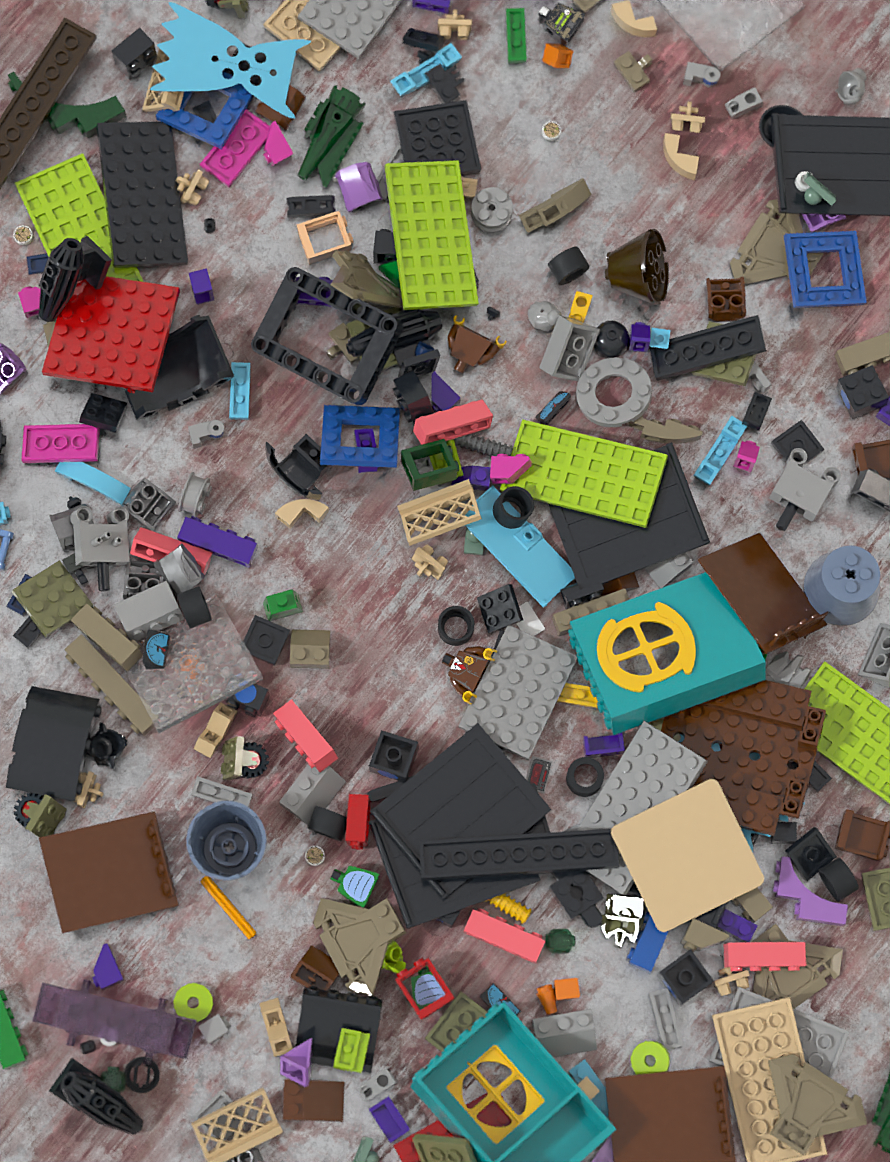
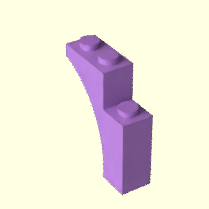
(809, 906)

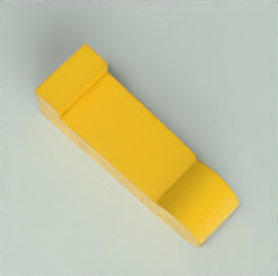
(580, 306)

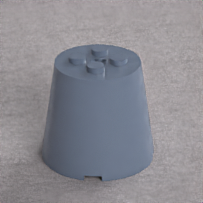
(844, 598)
(218, 827)

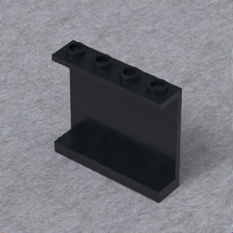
(325, 1015)

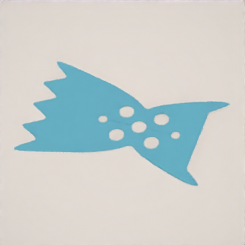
(193, 69)

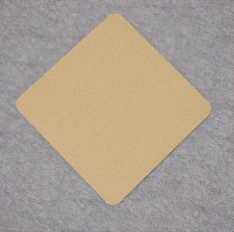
(687, 855)

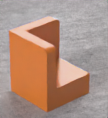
(557, 55)
(566, 989)

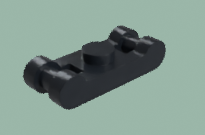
(310, 205)

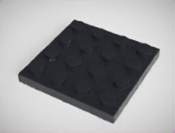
(438, 134)

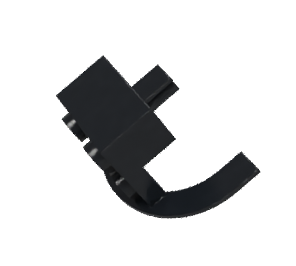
(300, 468)

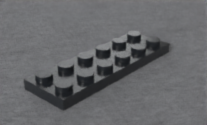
(708, 348)

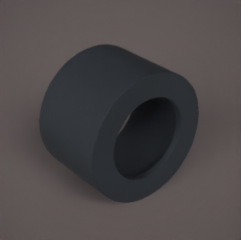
(568, 265)
(522, 499)
(194, 607)
(456, 611)
(580, 790)
(328, 823)
(838, 879)

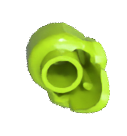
(393, 958)

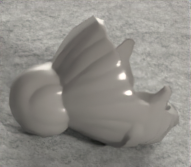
(851, 86)
(547, 319)

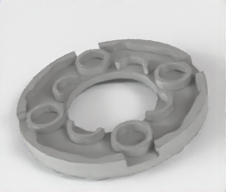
(618, 415)

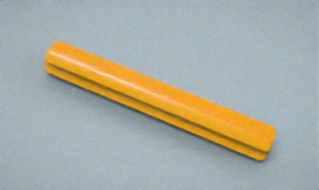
(228, 907)

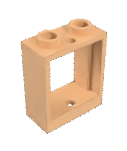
(319, 222)

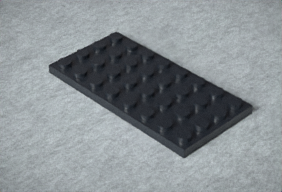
(141, 194)

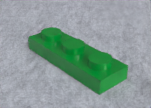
(516, 35)

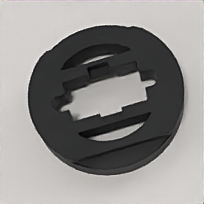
(146, 1087)

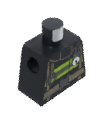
(562, 22)

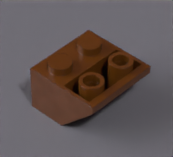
(315, 970)

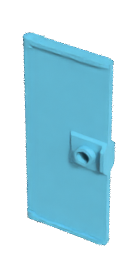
(521, 550)

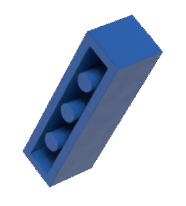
(648, 946)

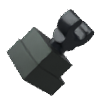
(70, 564)

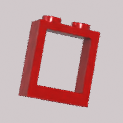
(357, 821)
(436, 1005)

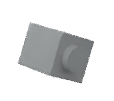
(214, 1028)

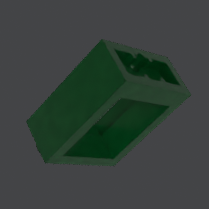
(431, 478)

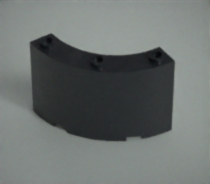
(188, 368)
(52, 743)

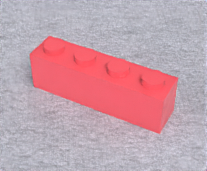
(453, 422)
(155, 546)
(305, 735)
(504, 936)
(764, 954)

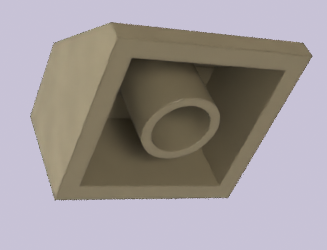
(310, 649)
(702, 936)

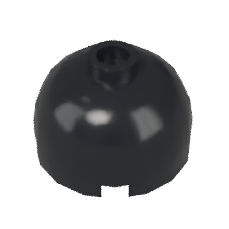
(612, 339)

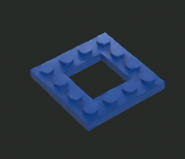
(216, 133)
(844, 242)
(334, 454)

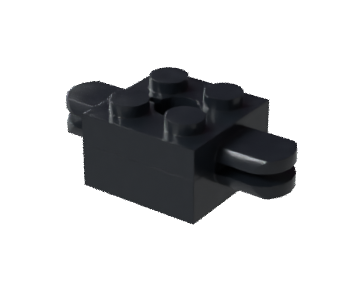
(577, 896)

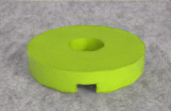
(193, 990)
(653, 1048)

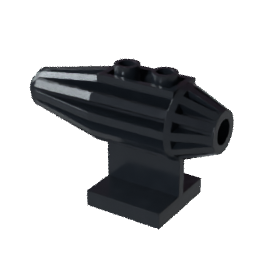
(64, 268)
(417, 327)
(94, 1098)

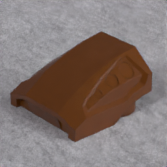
(293, 101)
(726, 299)

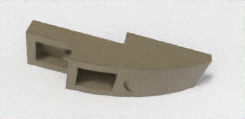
(557, 206)
(672, 432)

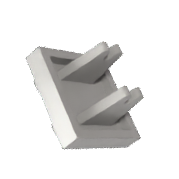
(218, 1101)

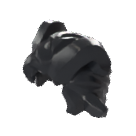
(106, 746)

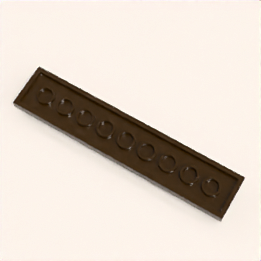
(41, 91)

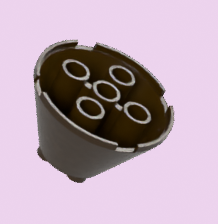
(640, 268)

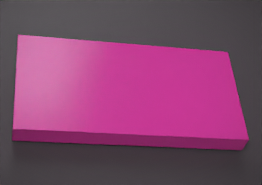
(238, 150)
(60, 443)

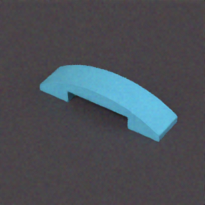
(415, 79)
(720, 451)
(94, 479)

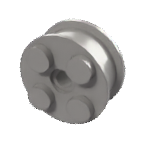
(488, 200)
(194, 495)

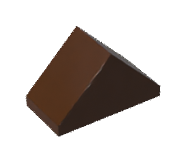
(628, 582)

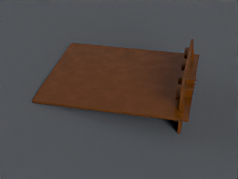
(762, 593)
(108, 872)
(671, 1116)

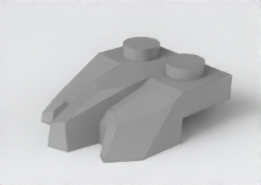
(787, 671)

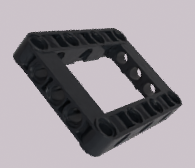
(373, 359)

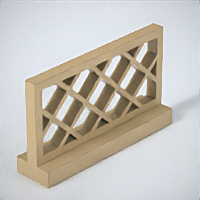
(167, 99)
(436, 503)
(247, 1139)

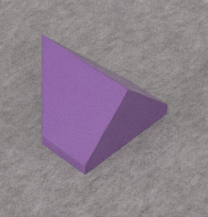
(297, 1063)

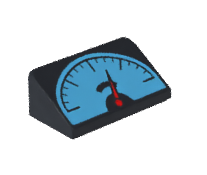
(550, 411)
(155, 650)
(495, 995)

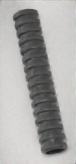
(483, 445)

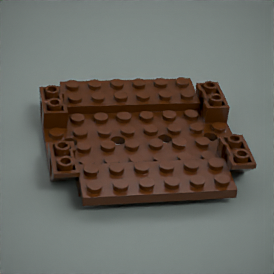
(763, 720)

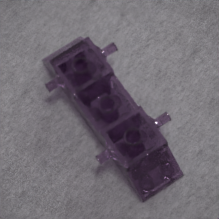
(114, 1021)

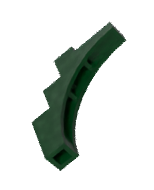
(86, 117)

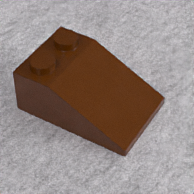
(314, 1102)

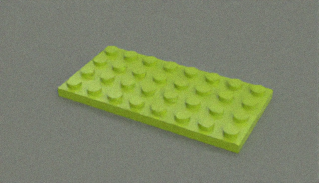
(69, 204)
(431, 235)
(589, 473)
(853, 729)

